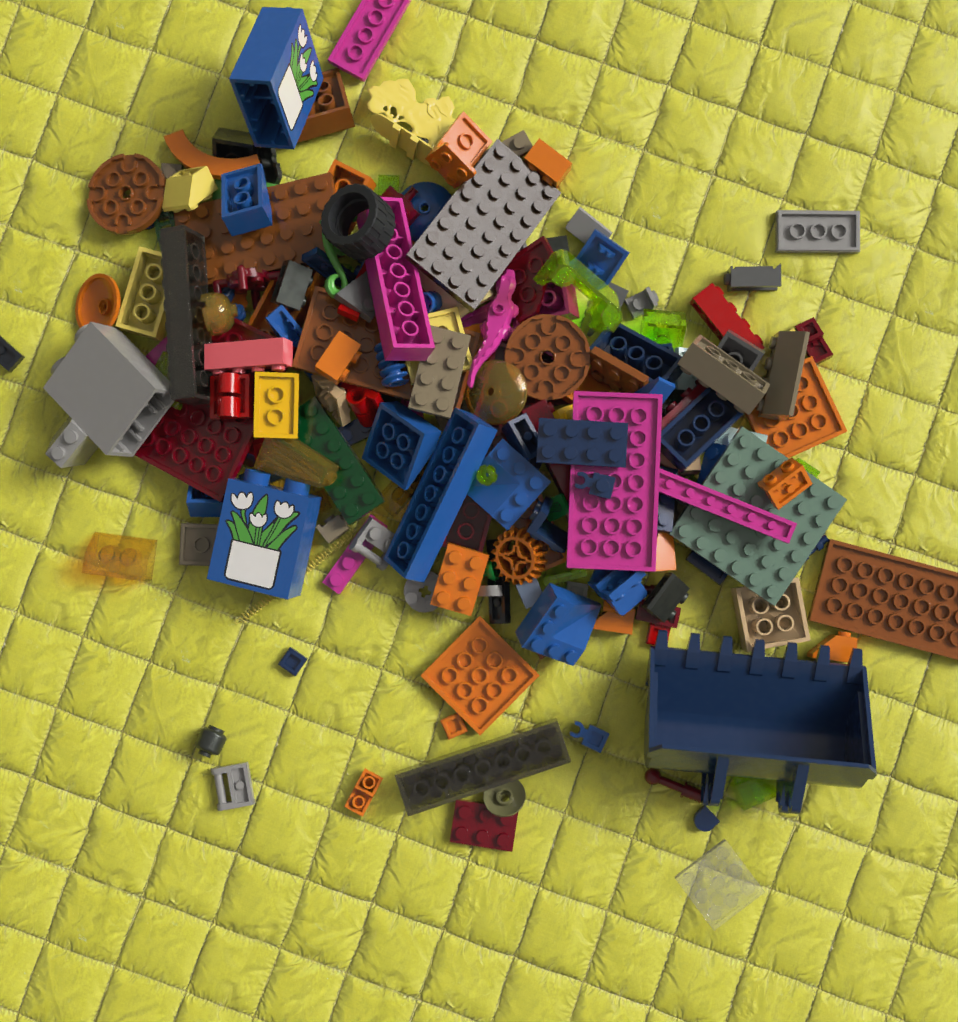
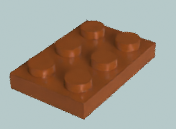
(615, 372)

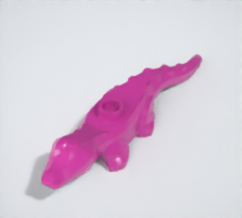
(497, 324)

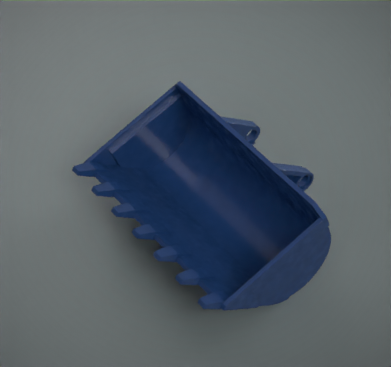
(758, 718)

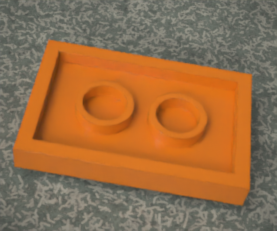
(459, 579)

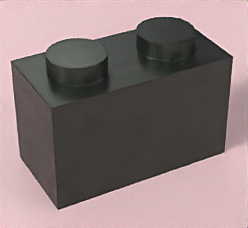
(292, 285)

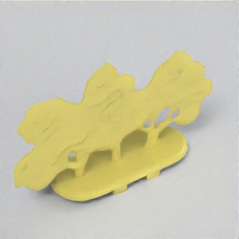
(427, 119)

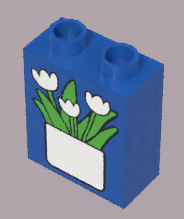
(277, 77)
(264, 535)

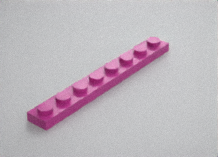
(726, 506)

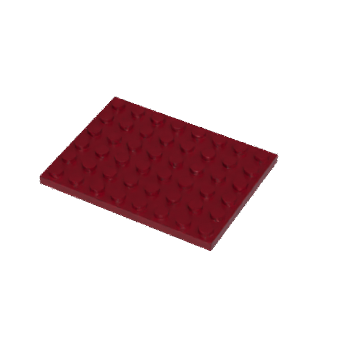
(200, 448)

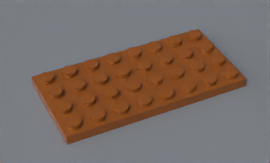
(293, 232)
(322, 326)
(887, 598)

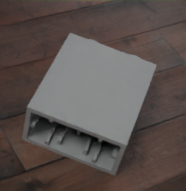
(110, 389)

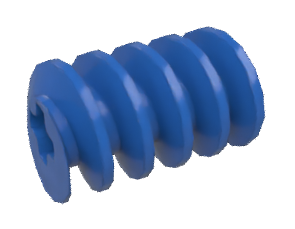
(390, 370)

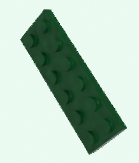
(353, 488)

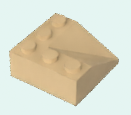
(771, 623)

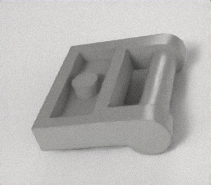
(376, 535)
(239, 785)

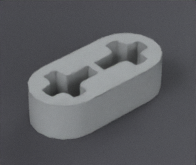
(490, 590)

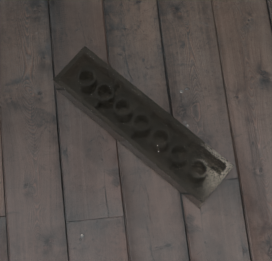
(186, 330)
(482, 767)

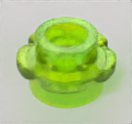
(481, 475)

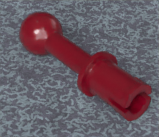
(654, 777)

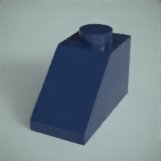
(522, 436)

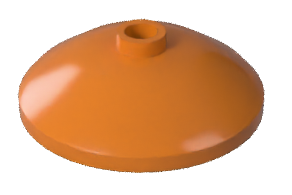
(98, 301)

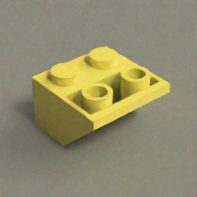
(188, 188)

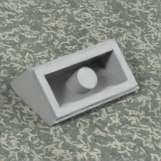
(583, 225)

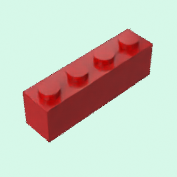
(722, 315)

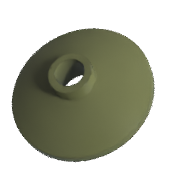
(512, 790)

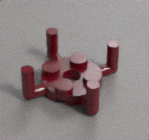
(246, 279)

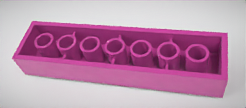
(398, 294)

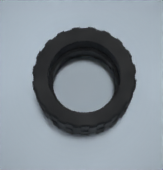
(342, 210)

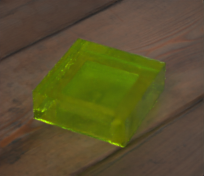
(385, 181)

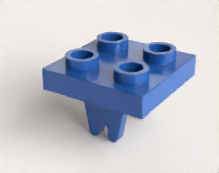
(602, 256)

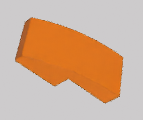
(363, 792)

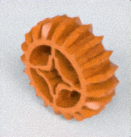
(527, 551)

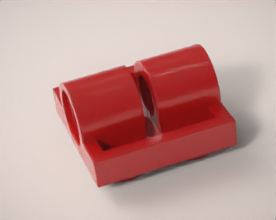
(231, 396)
(363, 403)

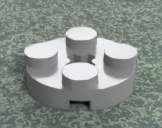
(413, 596)

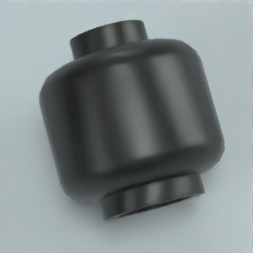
(210, 741)

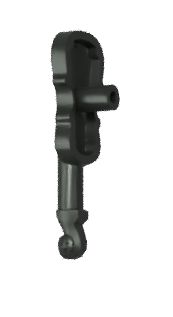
(271, 167)

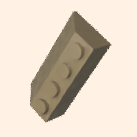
(723, 374)
(783, 374)

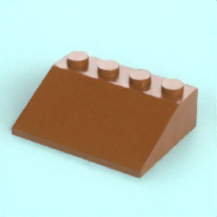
(330, 109)

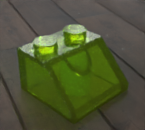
(664, 326)

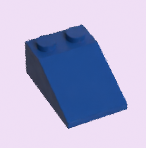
(245, 200)

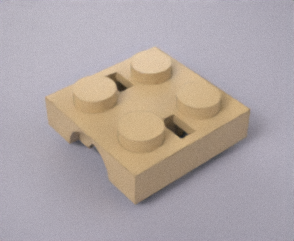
(332, 399)

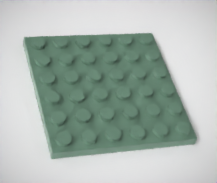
(746, 555)

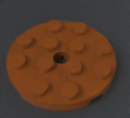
(110, 182)
(569, 354)

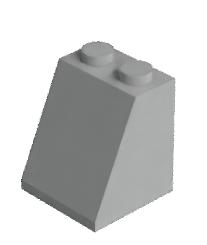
(70, 445)

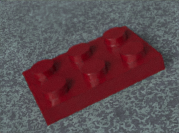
(479, 827)

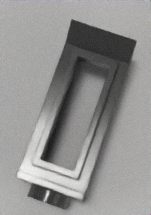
(753, 278)

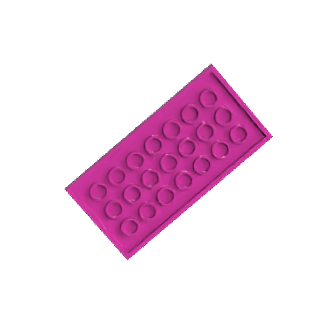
(622, 529)

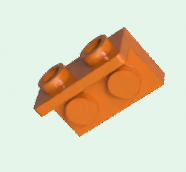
(785, 483)

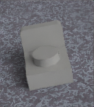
(644, 300)

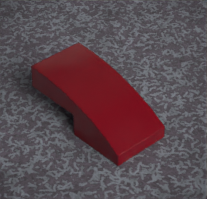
(816, 344)

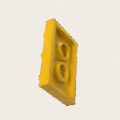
(276, 405)

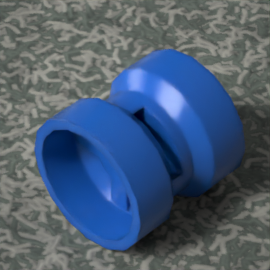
(433, 301)

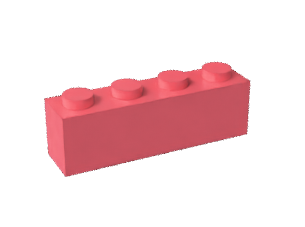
(248, 356)

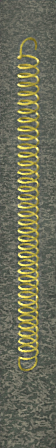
(307, 568)

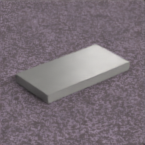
(817, 231)

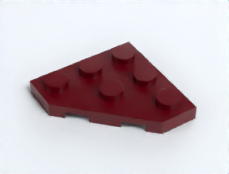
(526, 265)

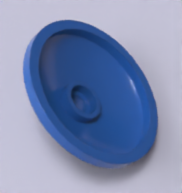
(428, 195)

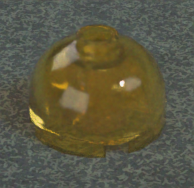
(218, 313)

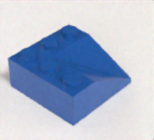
(400, 443)
(515, 487)
(559, 624)

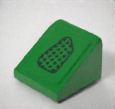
(559, 507)

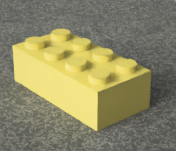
(142, 305)

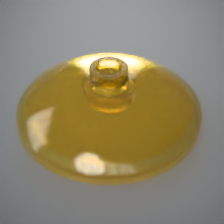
(508, 394)

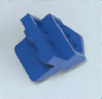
(619, 588)

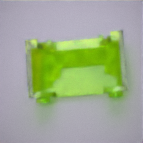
(566, 269)

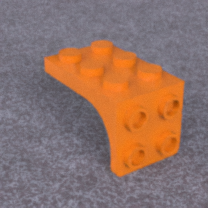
(459, 151)

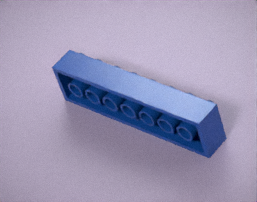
(439, 495)

